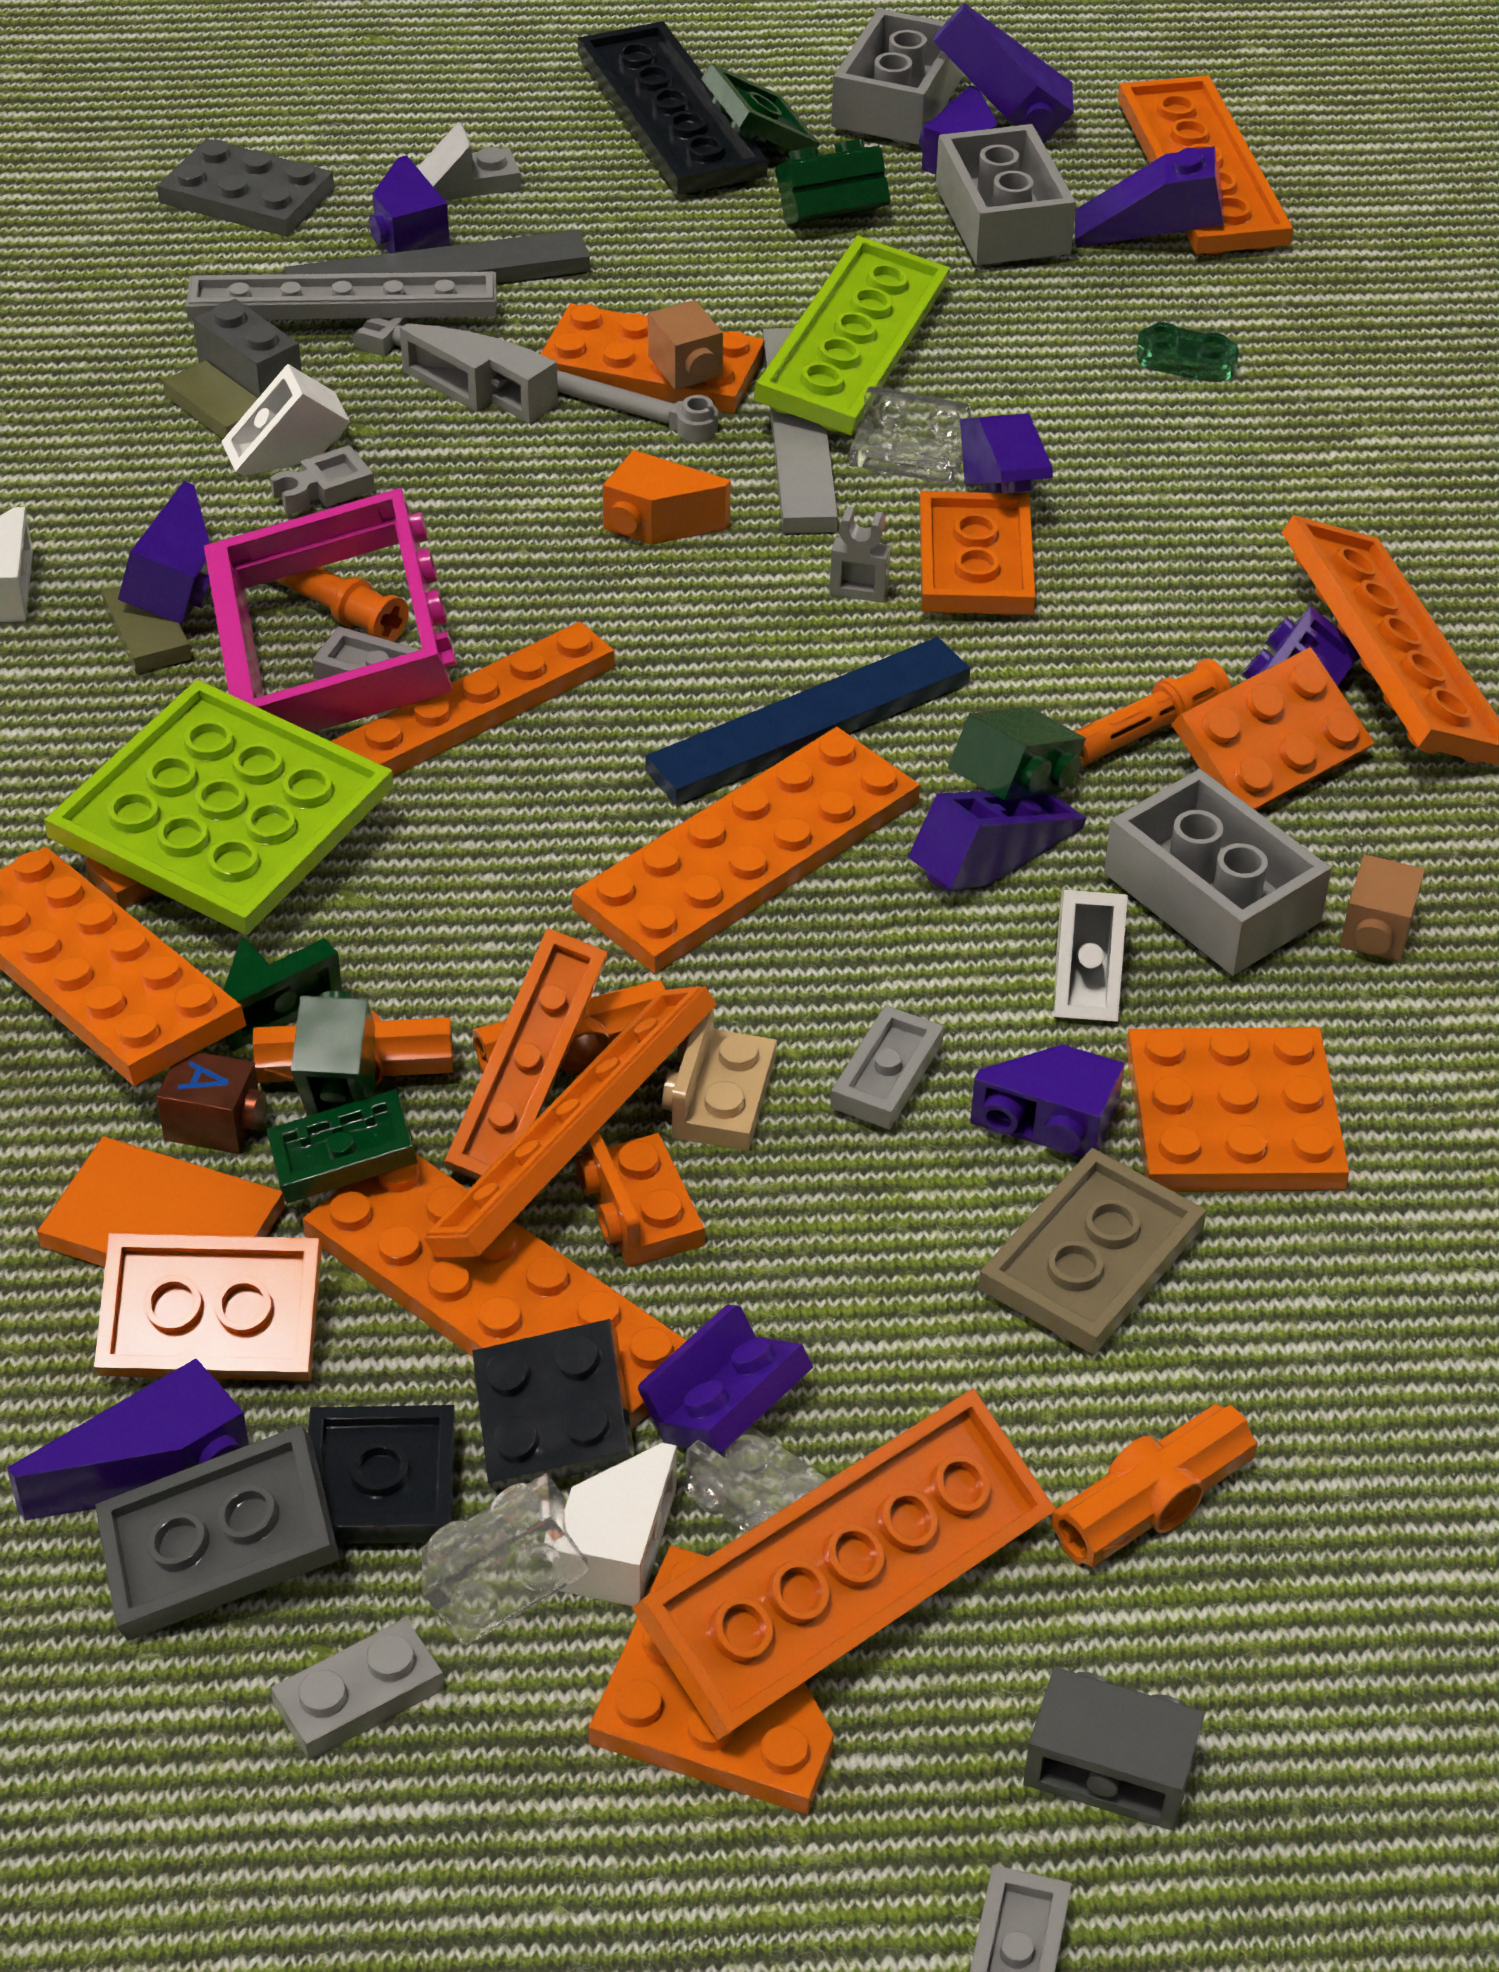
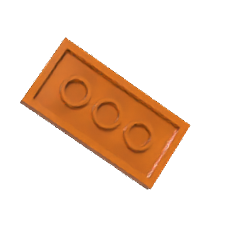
(614, 351)

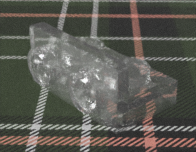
(748, 1479)

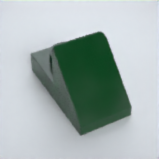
(273, 991)

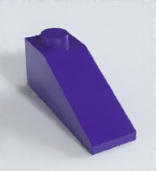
(1007, 72)
(1162, 198)
(169, 561)
(980, 837)
(131, 1444)

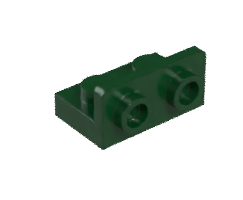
(341, 1146)

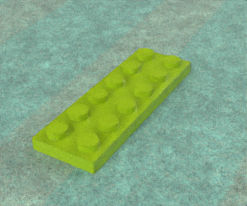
(851, 335)

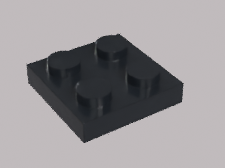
(553, 1405)
(386, 1470)

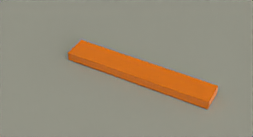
(568, 1123)

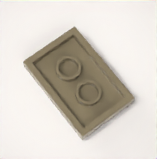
(1092, 1250)

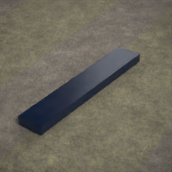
(790, 724)

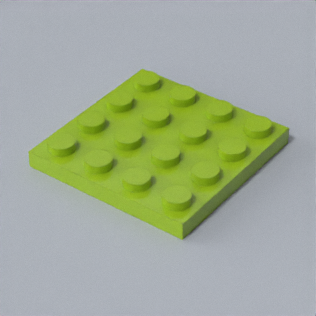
(220, 806)

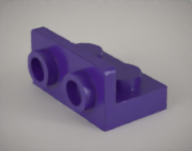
(1308, 631)
(720, 1382)

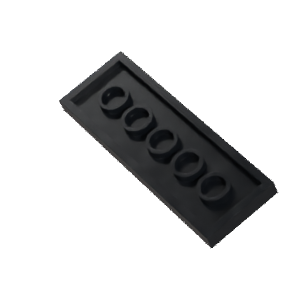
(670, 108)

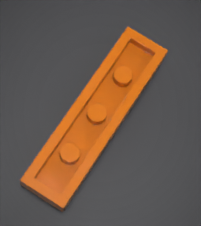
(527, 1052)

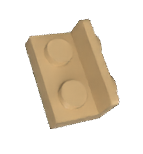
(719, 1086)

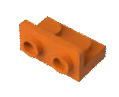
(639, 1198)

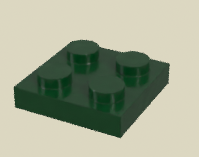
(757, 111)

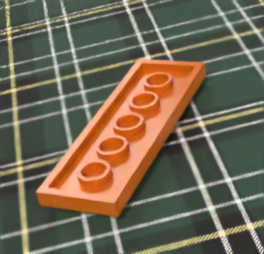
(1191, 114)
(1397, 641)
(744, 849)
(105, 971)
(485, 1300)
(842, 1562)

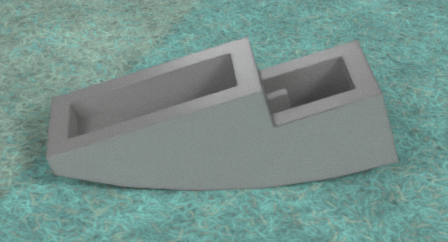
(480, 370)

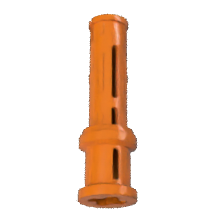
(352, 601)
(1167, 701)

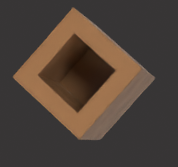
(685, 344)
(1382, 907)

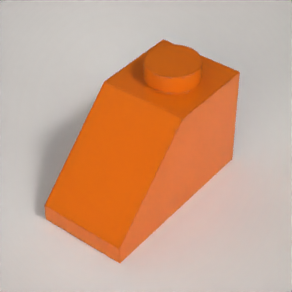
(664, 500)

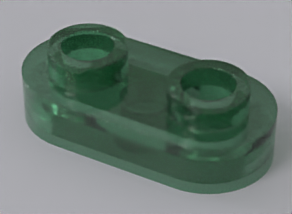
(1187, 353)

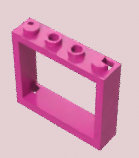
(310, 544)

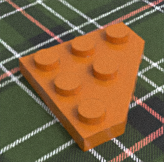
(653, 1720)

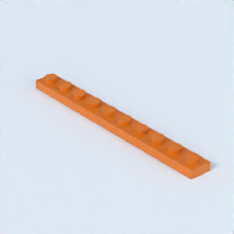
(446, 720)

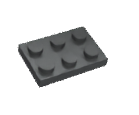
(246, 187)
(215, 1532)

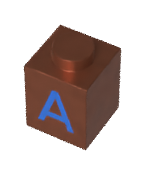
(211, 1102)

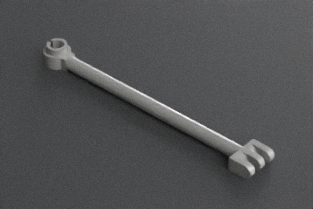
(692, 418)

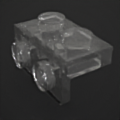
(910, 435)
(501, 1560)

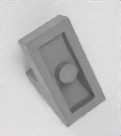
(463, 174)

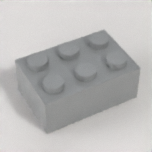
(893, 79)
(1005, 194)
(1216, 871)

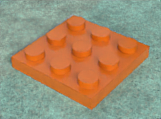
(1236, 1109)

